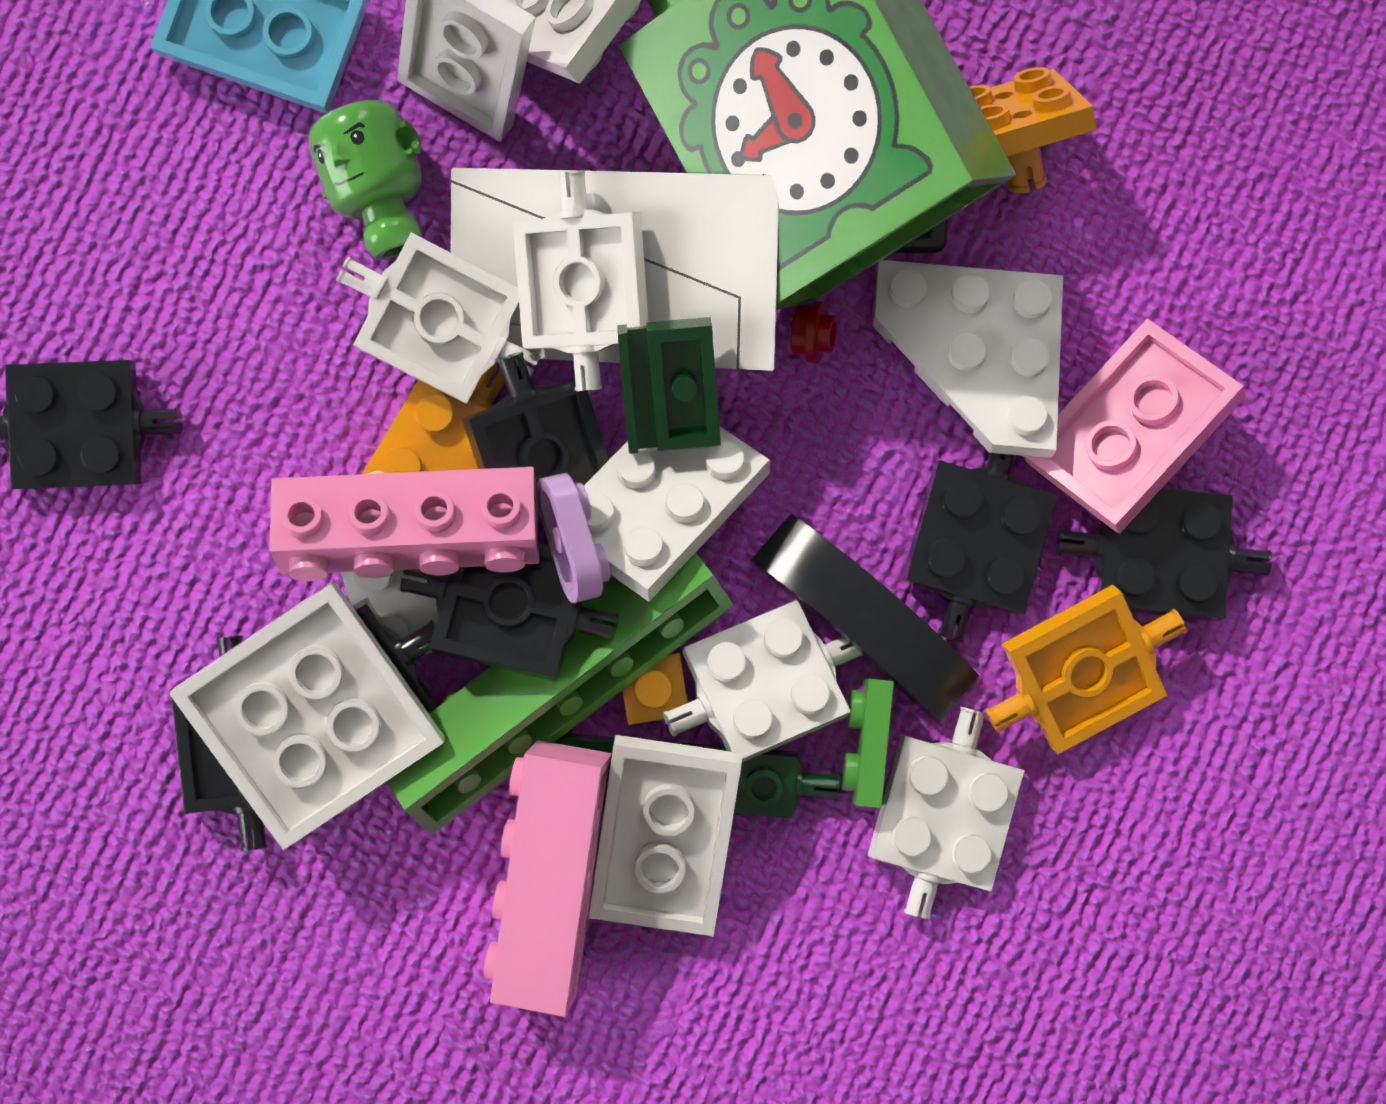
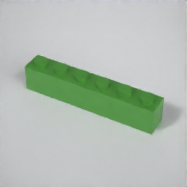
(509, 711)

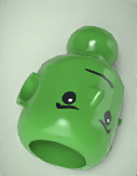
(370, 171)

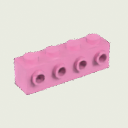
(404, 522)
(548, 877)

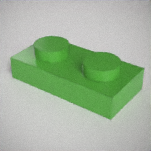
(866, 769)

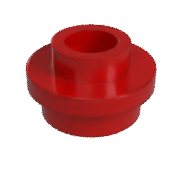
(813, 331)

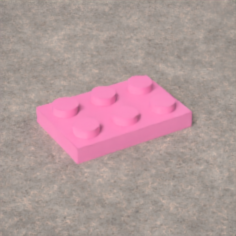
(1137, 424)

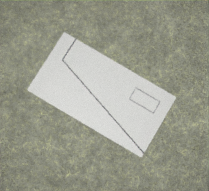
(703, 235)

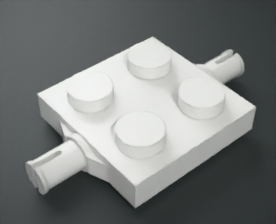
(579, 279)
(436, 317)
(764, 682)
(945, 813)

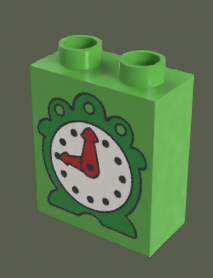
(834, 101)

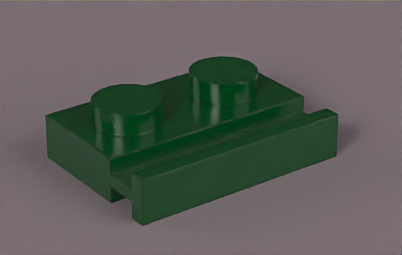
(669, 384)

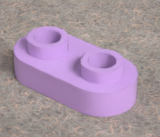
(564, 515)

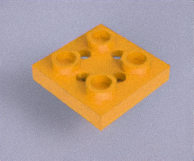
(1032, 113)

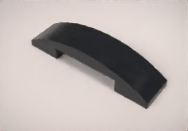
(866, 616)

